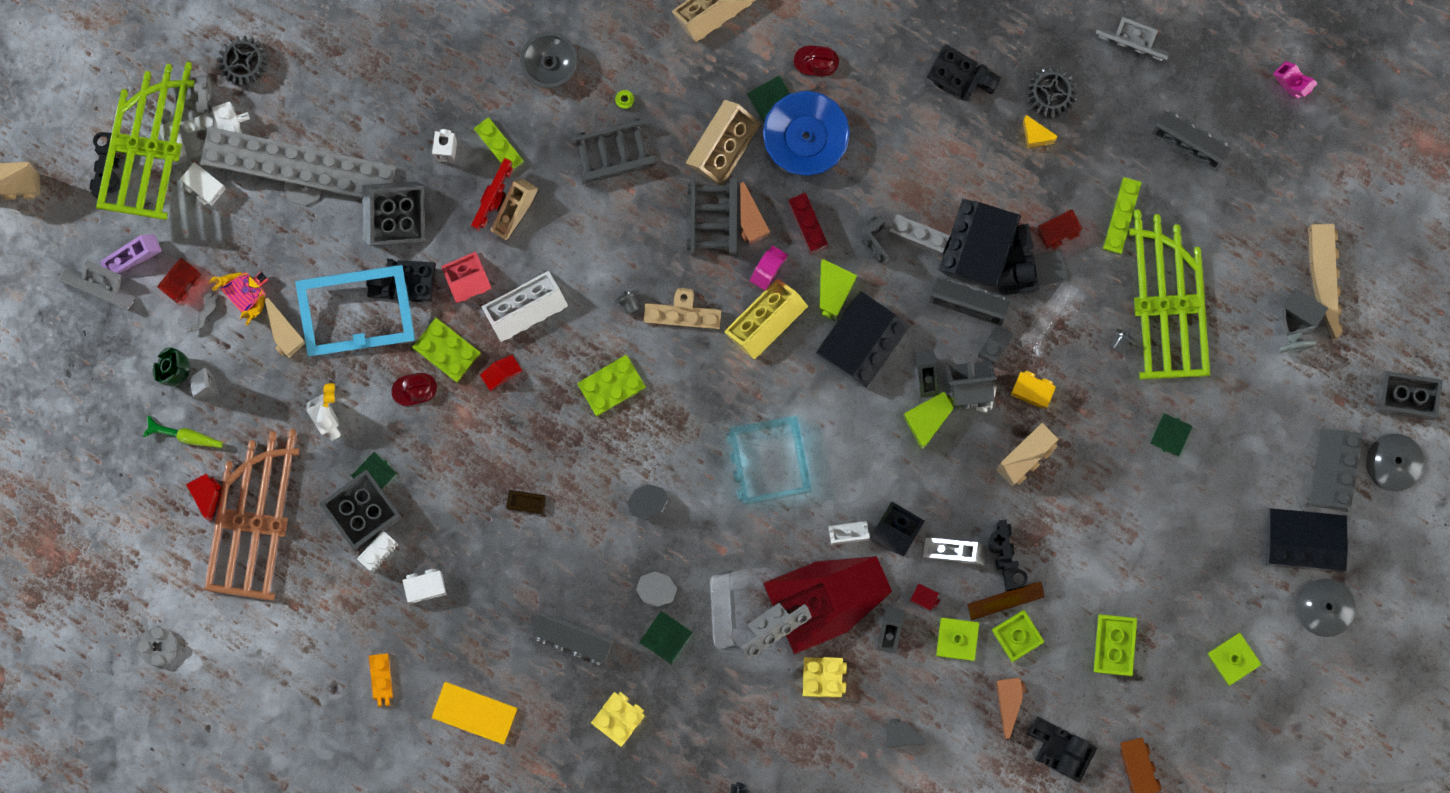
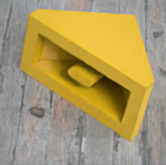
(1037, 134)

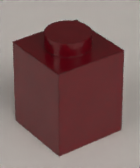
(925, 598)

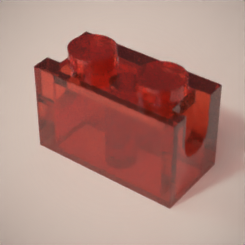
(1060, 229)
(179, 281)

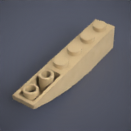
(1325, 273)

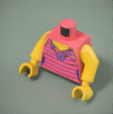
(243, 292)

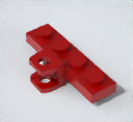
(493, 195)

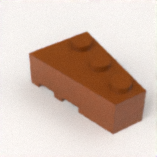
(1139, 767)

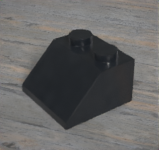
(897, 529)

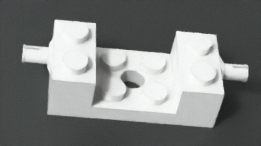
(222, 118)

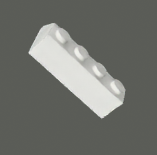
(524, 306)

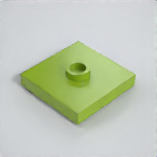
(1017, 636)
(957, 639)
(1234, 659)

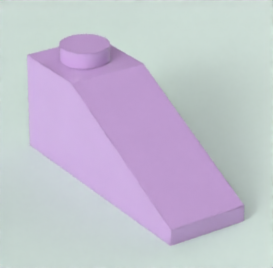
(132, 254)

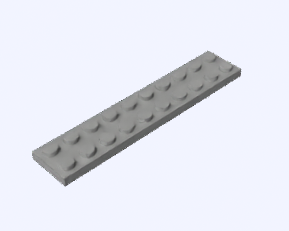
(292, 163)

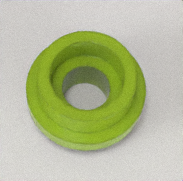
(624, 105)

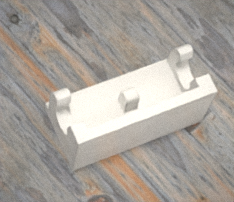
(848, 533)

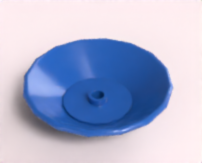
(808, 114)

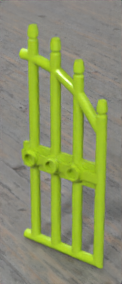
(146, 147)
(1169, 305)

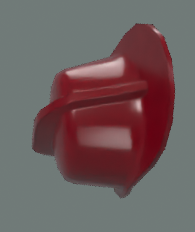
(816, 60)
(414, 389)

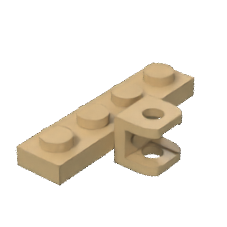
(682, 312)

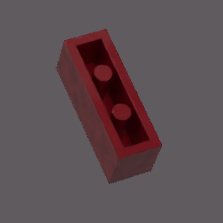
(808, 224)

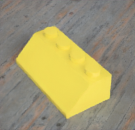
(766, 318)

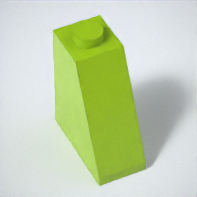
(834, 288)
(929, 417)

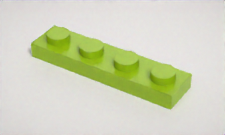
(1122, 216)

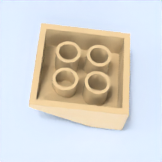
(19, 180)
(1027, 455)

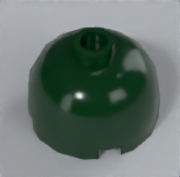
(171, 367)

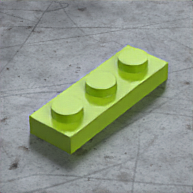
(497, 142)

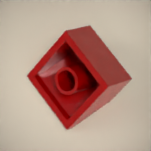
(206, 495)

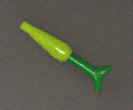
(183, 435)

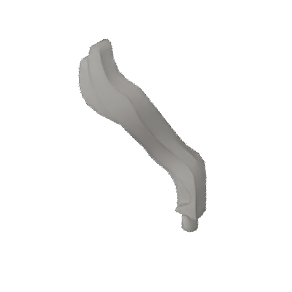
(209, 306)

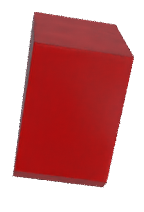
(500, 372)

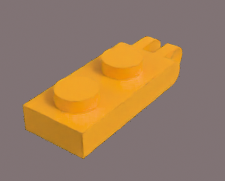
(381, 678)

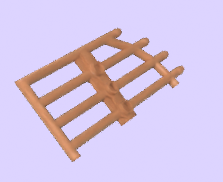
(251, 522)

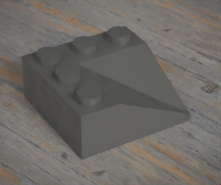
(393, 213)
(360, 510)

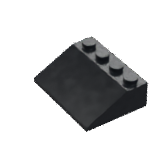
(979, 243)
(862, 339)
(1307, 540)

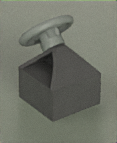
(1297, 318)

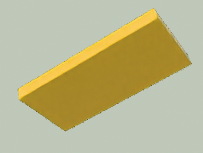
(474, 713)

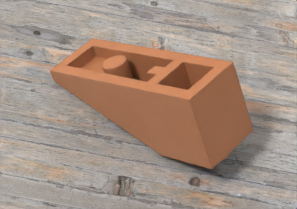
(752, 222)
(1010, 697)

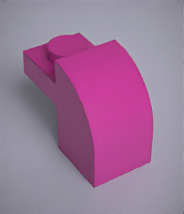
(1293, 80)
(768, 267)

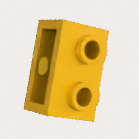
(1033, 390)

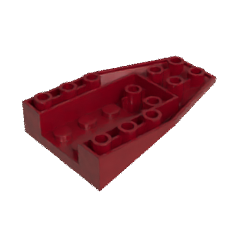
(836, 594)

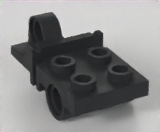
(959, 74)
(115, 182)
(1020, 267)
(418, 279)
(1006, 552)
(1061, 749)

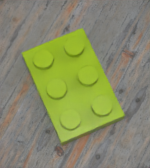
(446, 350)
(611, 385)
(1115, 645)

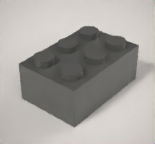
(1409, 395)

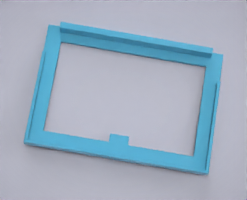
(359, 340)

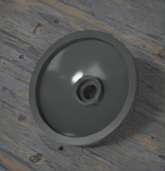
(544, 48)
(1386, 471)
(1314, 614)

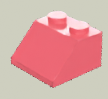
(466, 277)

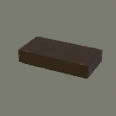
(526, 502)

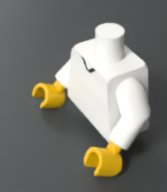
(323, 414)

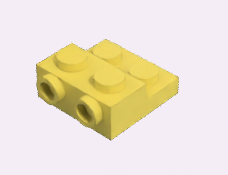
(823, 677)
(618, 718)

